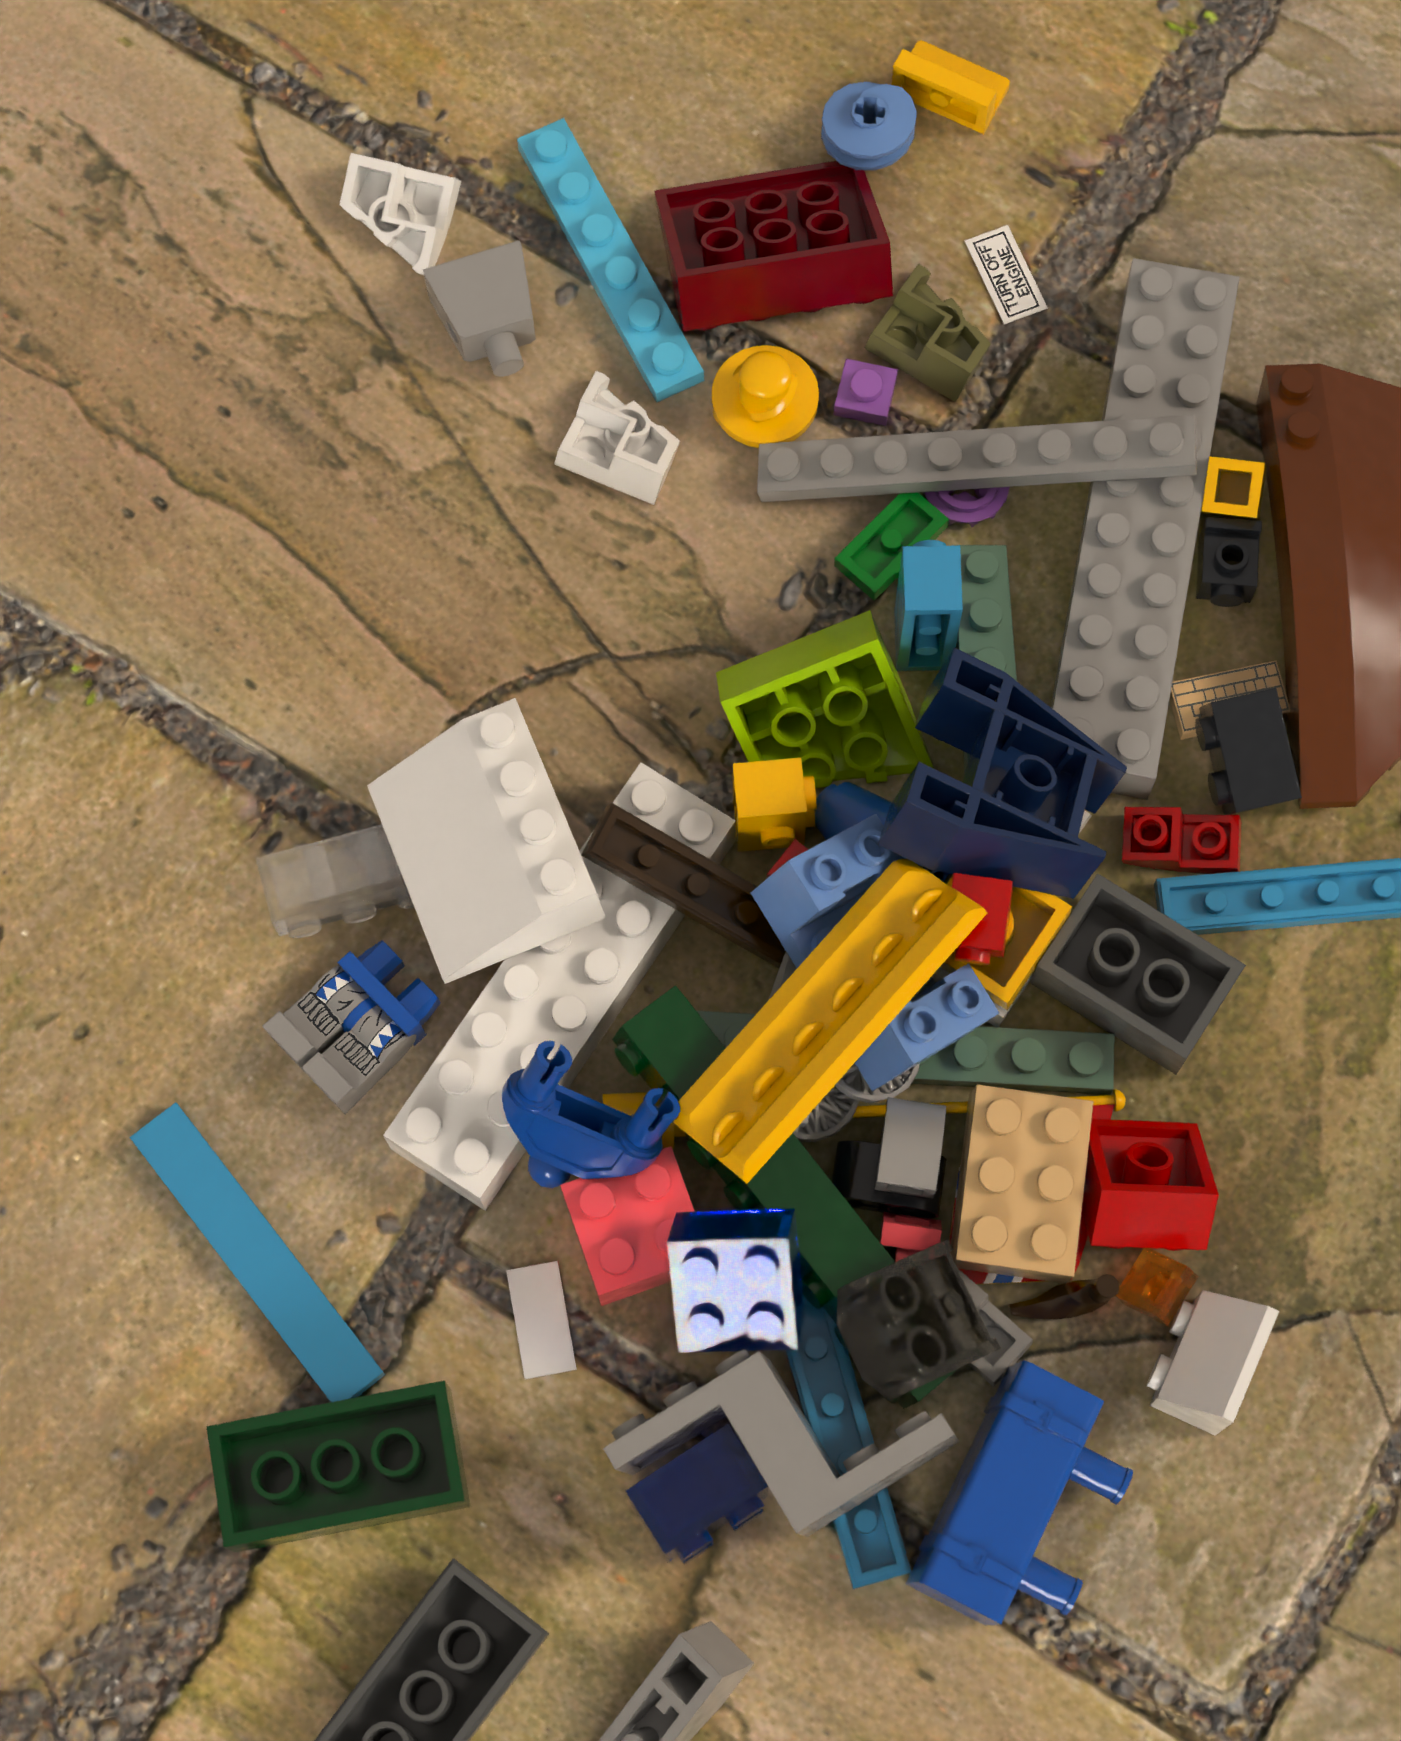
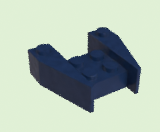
(1020, 790)

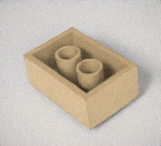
(1021, 1183)

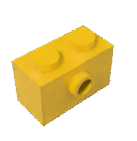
(772, 803)

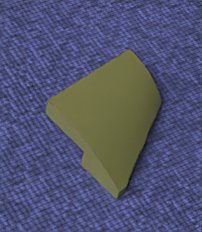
(929, 338)

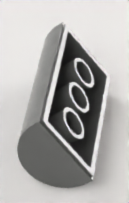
(441, 1666)

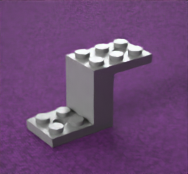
(778, 1442)

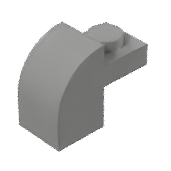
(910, 1147)

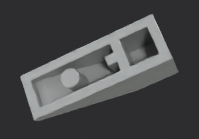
(682, 1688)

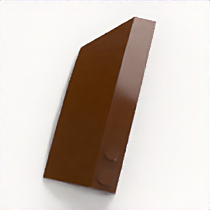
(1338, 556)

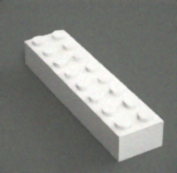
(549, 993)

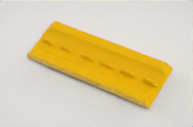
(825, 1016)

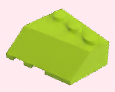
(828, 702)

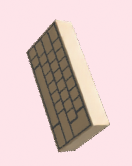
(1195, 692)

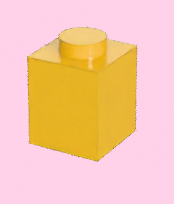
(1234, 488)

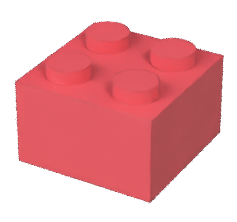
(627, 1226)

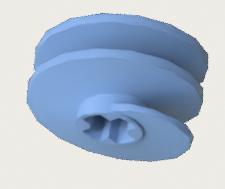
(868, 125)

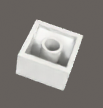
(1211, 1359)

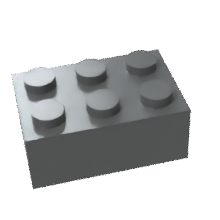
(1136, 973)

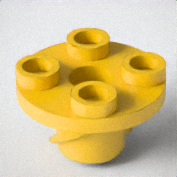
(764, 396)

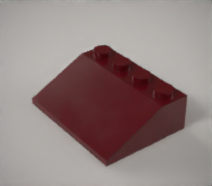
(774, 244)

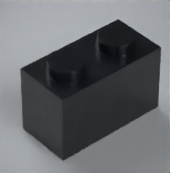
(1247, 752)

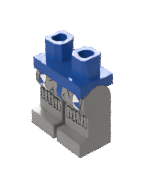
(352, 1026)

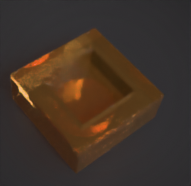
(1156, 1286)

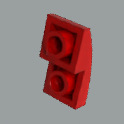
(1181, 842)

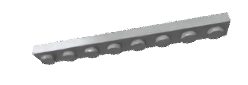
(978, 458)

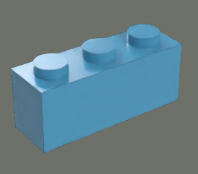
(927, 605)

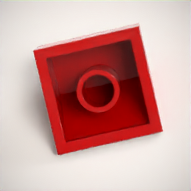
(1148, 1186)

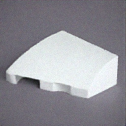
(401, 206)
(617, 444)

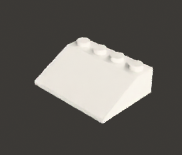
(484, 844)

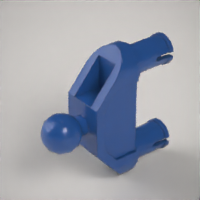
(578, 1134)

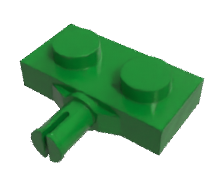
(876, 552)

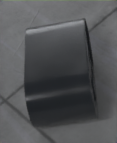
(856, 1177)

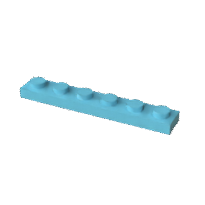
(610, 260)

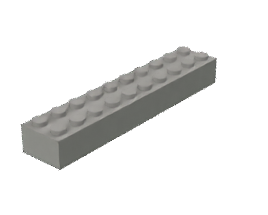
(1144, 530)

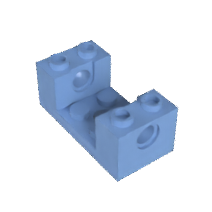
(814, 894)

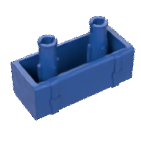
(1007, 1495)

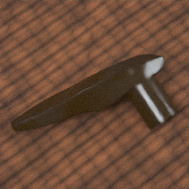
(1069, 1299)

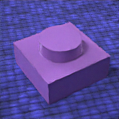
(865, 392)

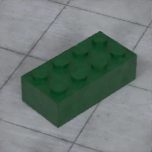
(337, 1467)

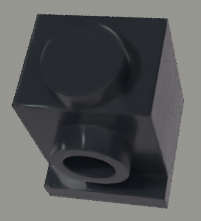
(1229, 541)

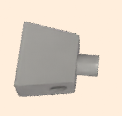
(485, 305)

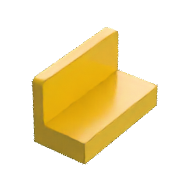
(950, 85)

